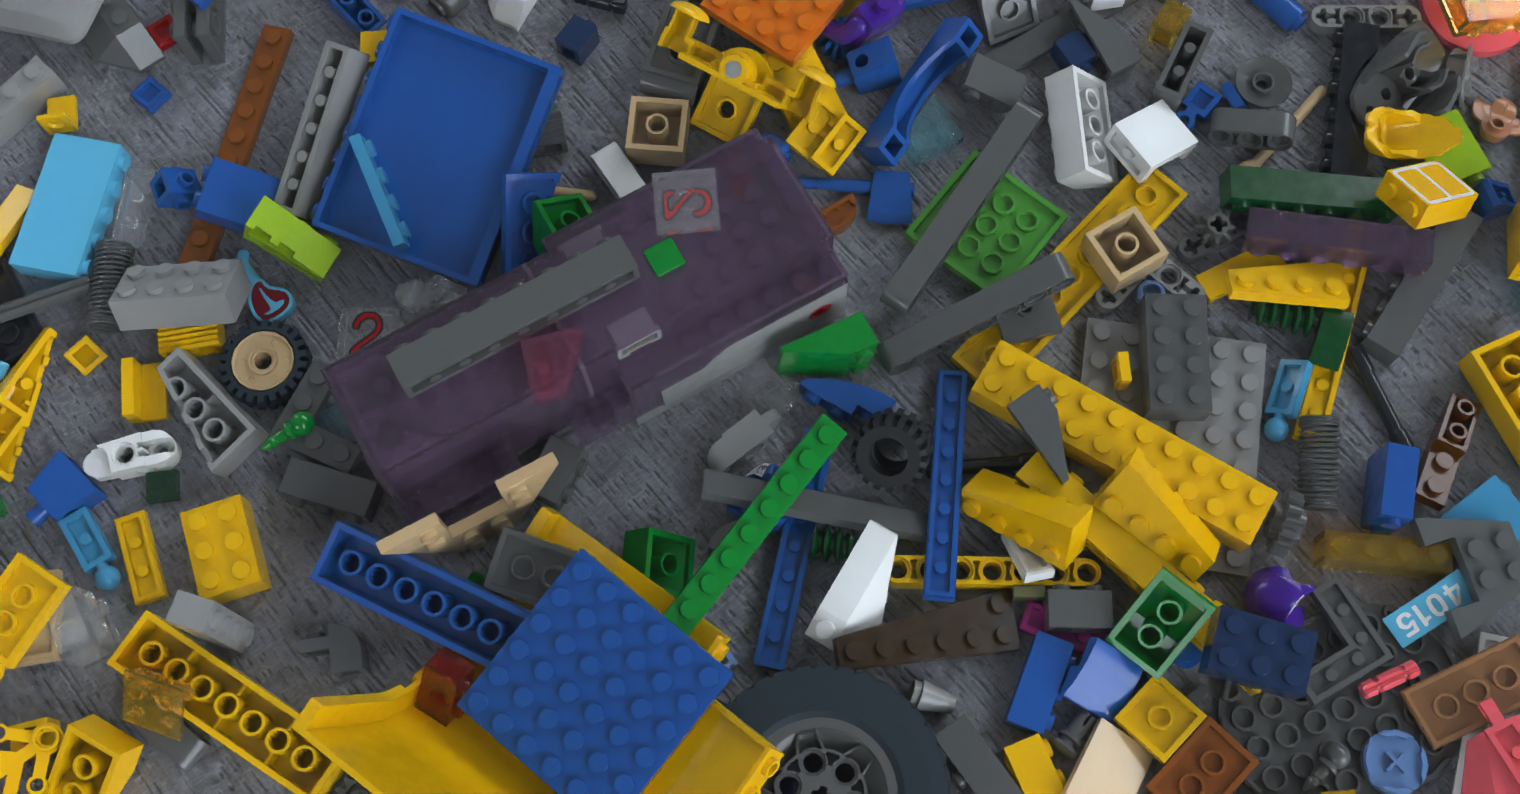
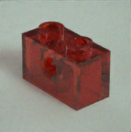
(443, 684)

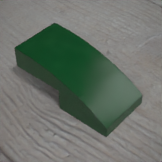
(1331, 338)

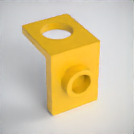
(60, 116)

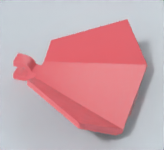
(1493, 755)

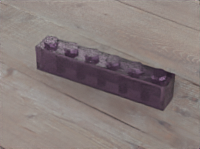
(1338, 241)

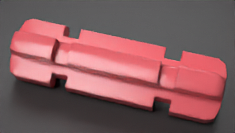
(1389, 679)

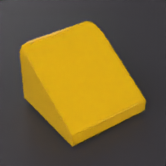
(85, 355)

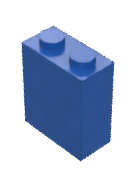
(231, 194)
(1390, 488)

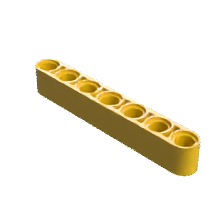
(1003, 565)

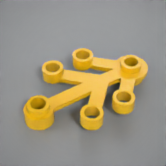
(13, 762)

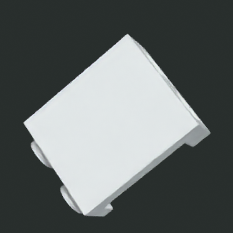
(1149, 140)

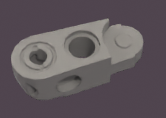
(743, 441)

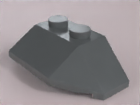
(121, 38)

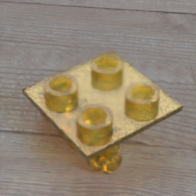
(155, 701)

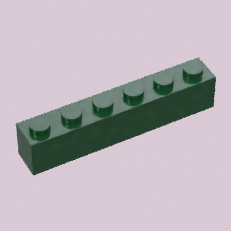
(1303, 193)

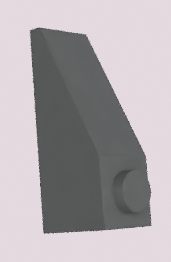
(1113, 46)
(1040, 422)

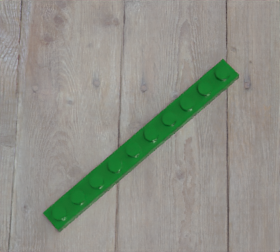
(754, 524)

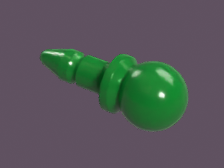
(300, 424)

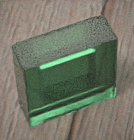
(163, 486)

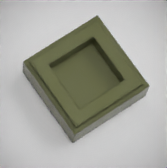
(1027, 593)

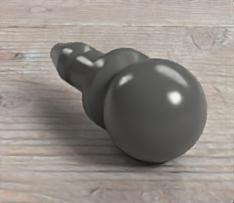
(1334, 757)

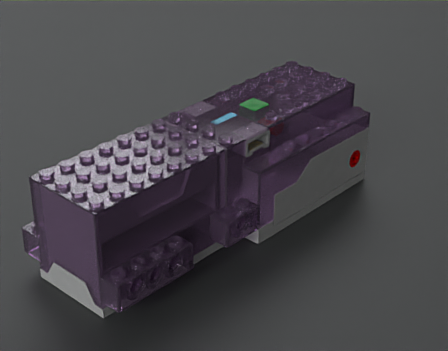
(687, 323)

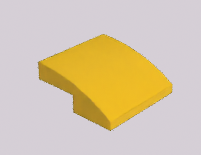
(827, 139)

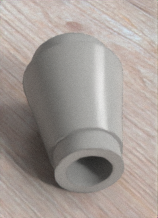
(930, 697)

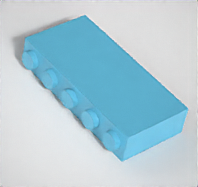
(70, 208)

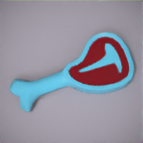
(266, 300)

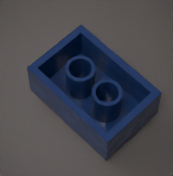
(1258, 652)

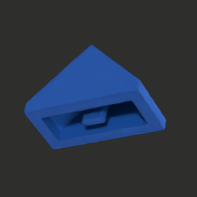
(1494, 199)

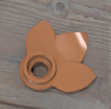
(1496, 120)

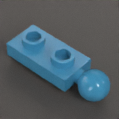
(1286, 396)
(91, 547)

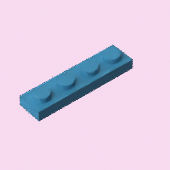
(376, 180)

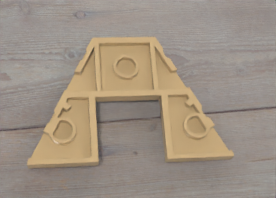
(433, 536)

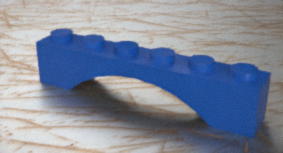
(891, 129)

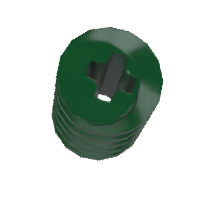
(1285, 314)
(833, 543)

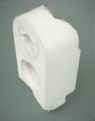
(109, 458)

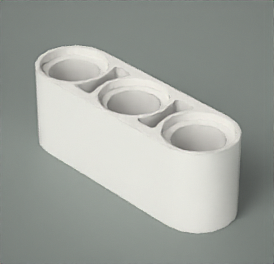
(616, 170)

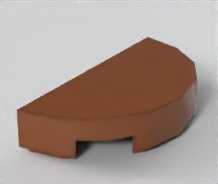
(840, 213)

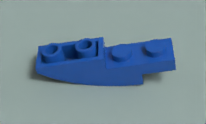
(357, 14)
(844, 398)

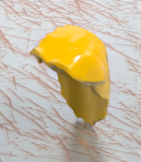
(1408, 134)

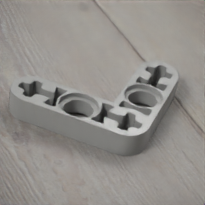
(1190, 286)

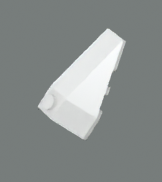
(859, 590)

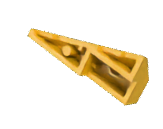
(18, 400)

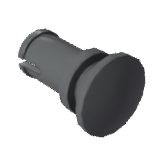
(1071, 736)

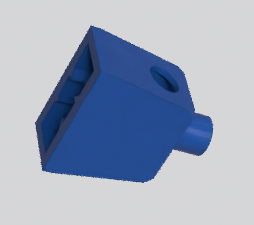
(870, 67)
(62, 490)

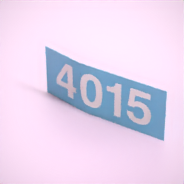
(1428, 609)

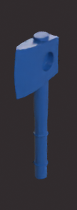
(888, 191)

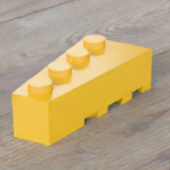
(1156, 516)

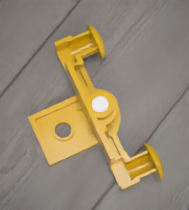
(738, 77)

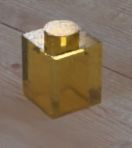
(1169, 23)

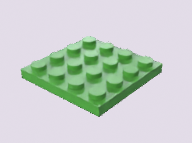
(1002, 236)

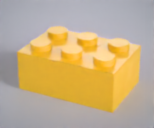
(225, 550)

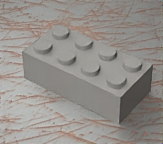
(180, 295)

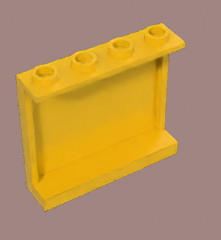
(718, 758)

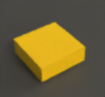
(1121, 371)

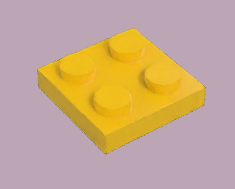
(1160, 718)

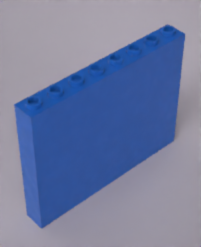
(445, 128)

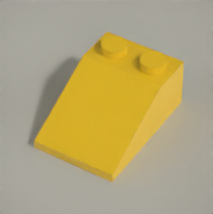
(93, 759)

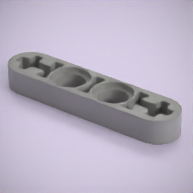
(1362, 14)

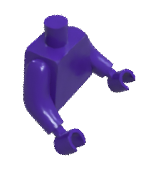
(866, 22)

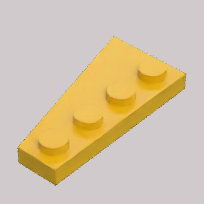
(1290, 284)

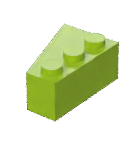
(291, 240)

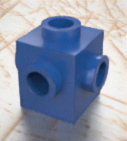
(175, 187)

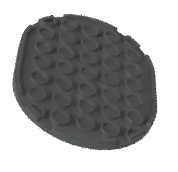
(1292, 735)

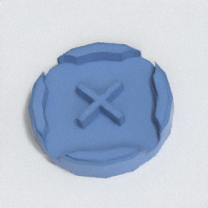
(1393, 762)

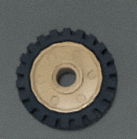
(248, 352)

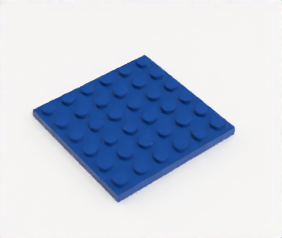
(595, 685)

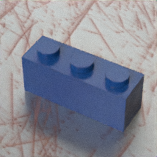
(1040, 684)

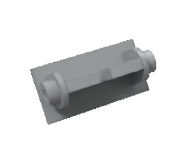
(1462, 64)

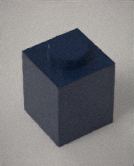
(577, 39)
(1073, 50)

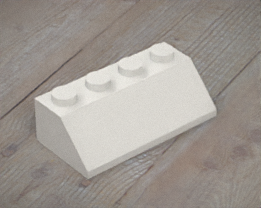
(1078, 125)

